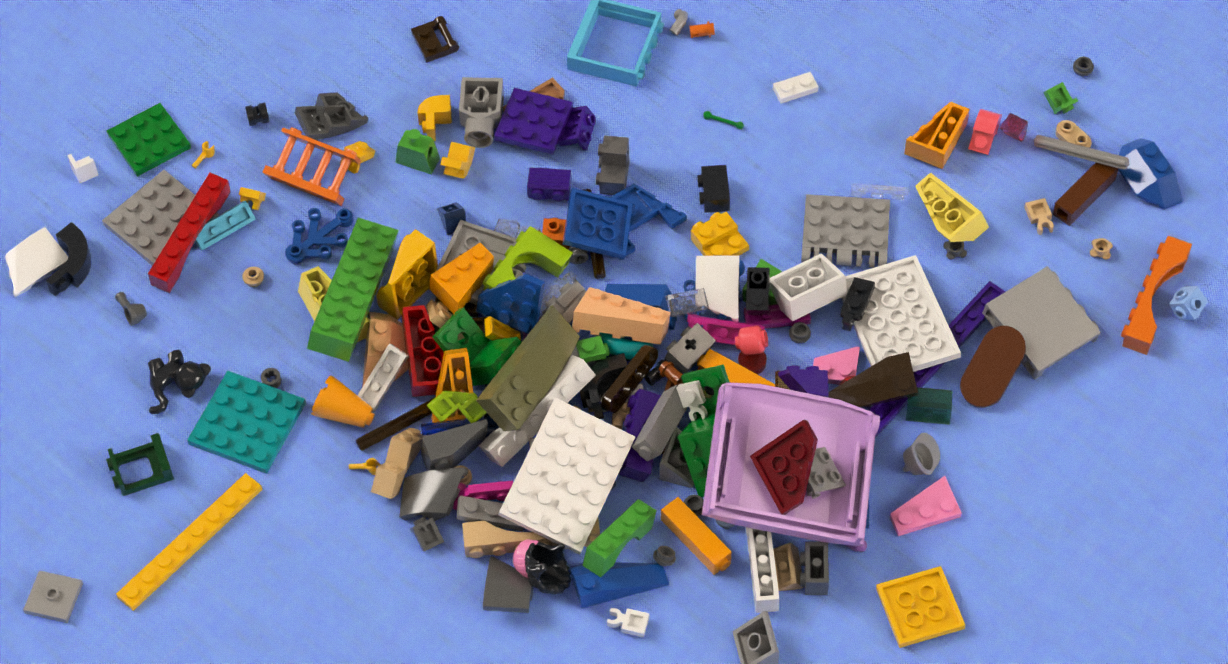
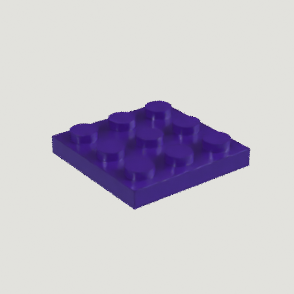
(533, 121)

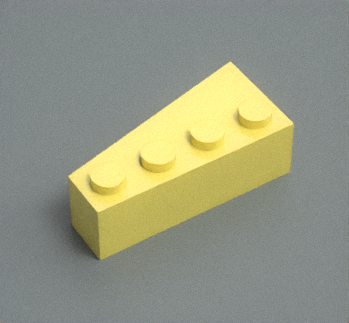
(313, 288)

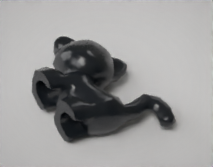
(186, 375)

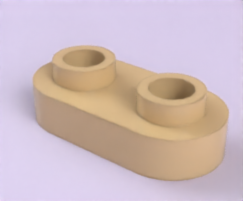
(1072, 134)

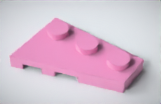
(926, 509)

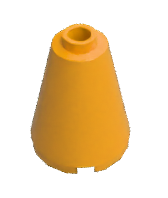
(342, 405)

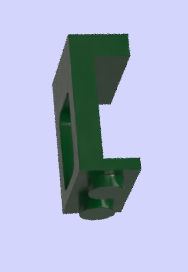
(158, 460)

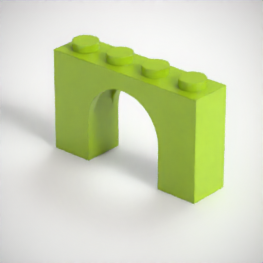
(530, 248)

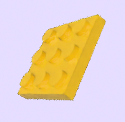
(920, 606)

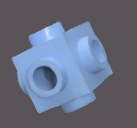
(1188, 303)

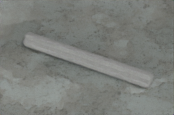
(1081, 152)

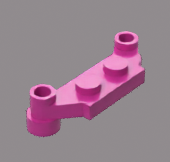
(485, 491)

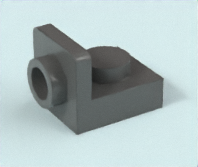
(426, 533)

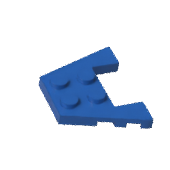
(645, 208)

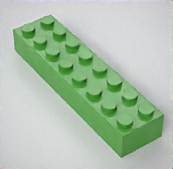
(352, 289)

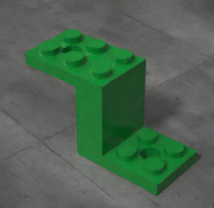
(485, 355)
(697, 436)

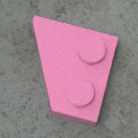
(839, 364)

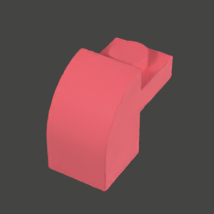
(984, 131)

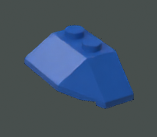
(1150, 174)

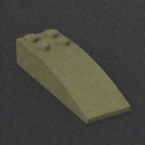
(529, 371)

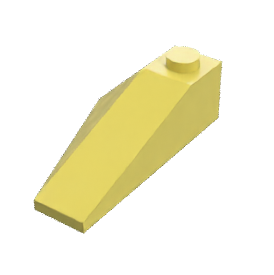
(950, 212)

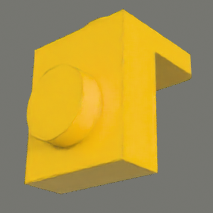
(363, 152)

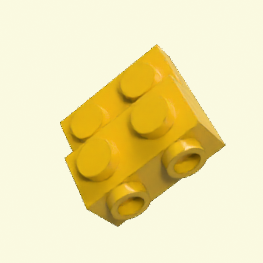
(718, 236)

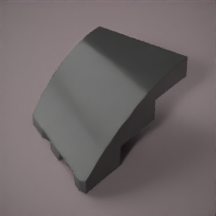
(329, 117)
(431, 493)
(506, 589)

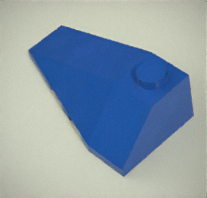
(617, 582)

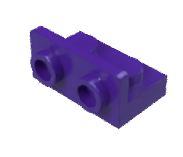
(578, 128)

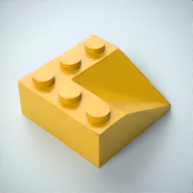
(409, 275)

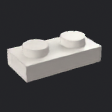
(795, 87)

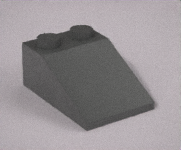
(452, 446)

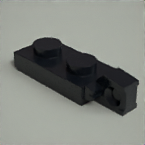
(856, 302)

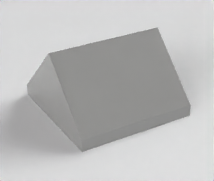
(673, 463)
(757, 641)

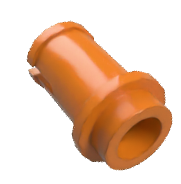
(702, 30)

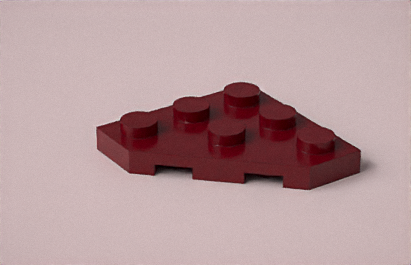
(787, 465)

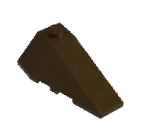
(881, 383)

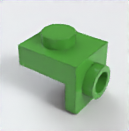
(1060, 99)
(592, 349)

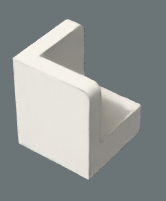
(83, 169)

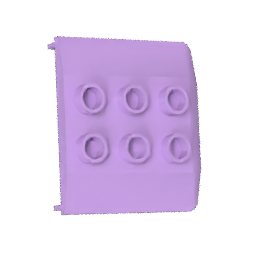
(755, 415)

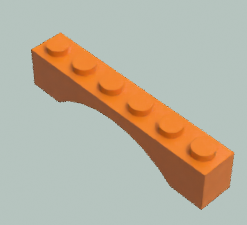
(1142, 328)

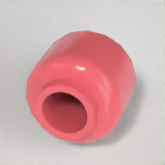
(751, 340)

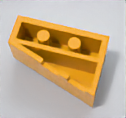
(939, 136)
(461, 277)
(454, 376)

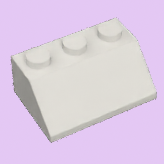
(808, 286)

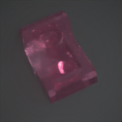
(1015, 127)

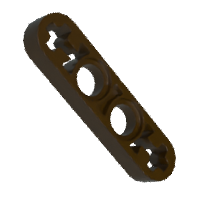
(616, 394)

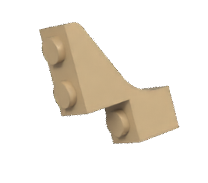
(400, 455)

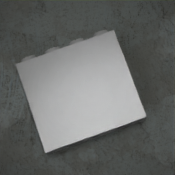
(1046, 319)

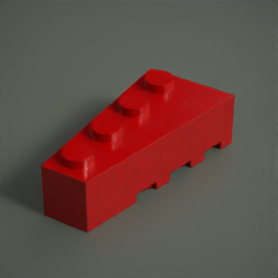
(423, 351)

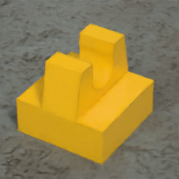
(252, 195)

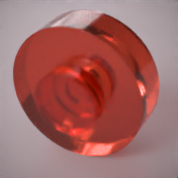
(754, 363)

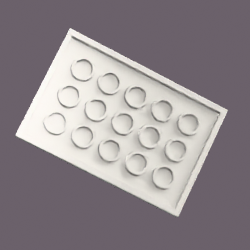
(903, 316)
(567, 476)

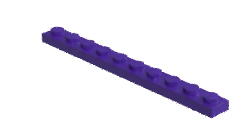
(962, 328)

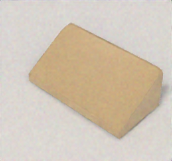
(787, 567)

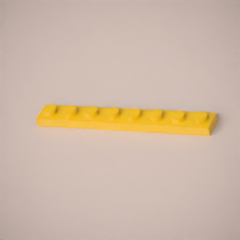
(189, 542)

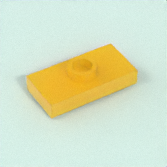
(497, 330)

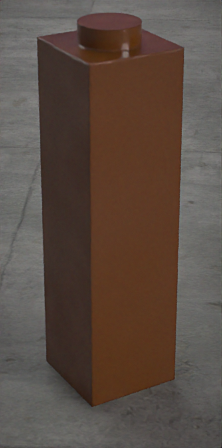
(1084, 192)

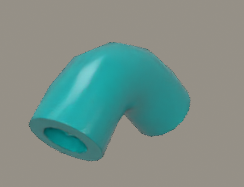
(619, 346)

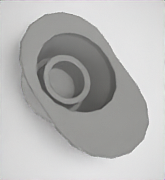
(922, 455)

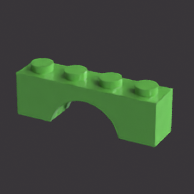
(607, 546)

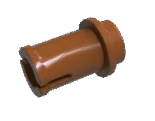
(669, 371)

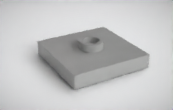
(53, 596)

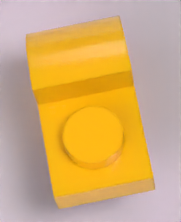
(434, 111)
(458, 160)

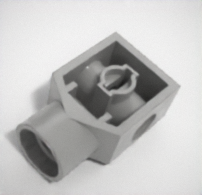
(480, 109)

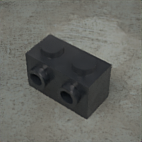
(714, 188)

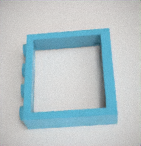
(621, 12)

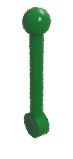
(707, 115)

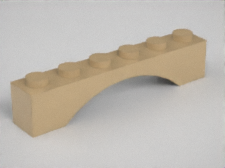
(485, 539)

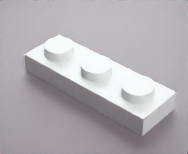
(383, 376)

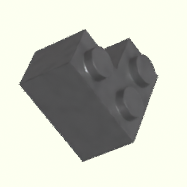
(614, 164)

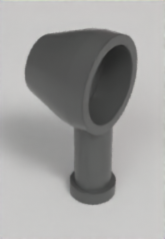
(133, 312)

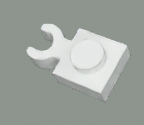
(692, 397)
(632, 622)

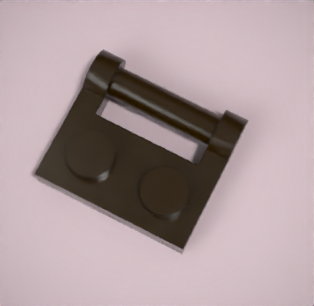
(428, 41)

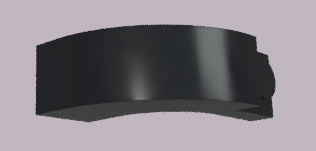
(79, 261)
(606, 374)

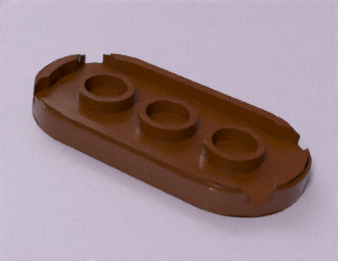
(993, 366)

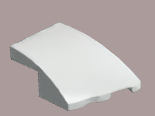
(34, 260)
(721, 283)

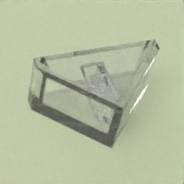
(687, 302)

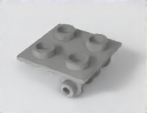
(823, 474)

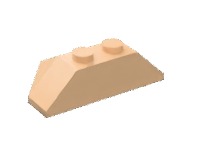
(381, 332)

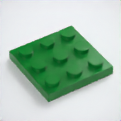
(148, 139)

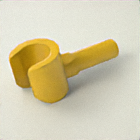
(206, 153)
(370, 465)

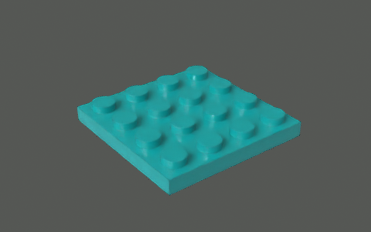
(246, 421)

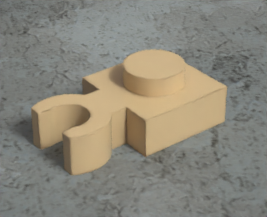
(1039, 213)

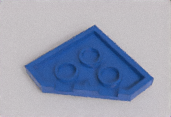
(514, 302)

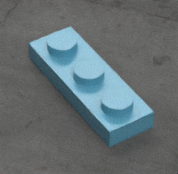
(225, 224)

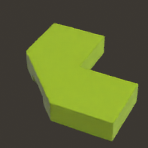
(449, 401)

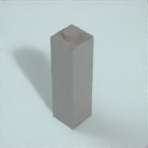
(660, 425)

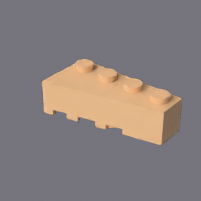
(620, 317)

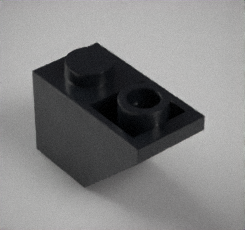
(758, 291)

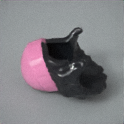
(543, 566)

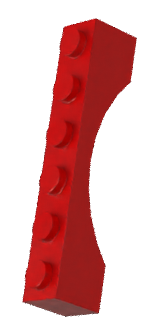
(174, 254)

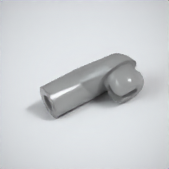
(681, 18)

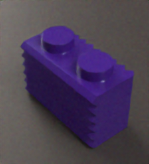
(549, 184)

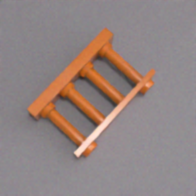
(313, 186)

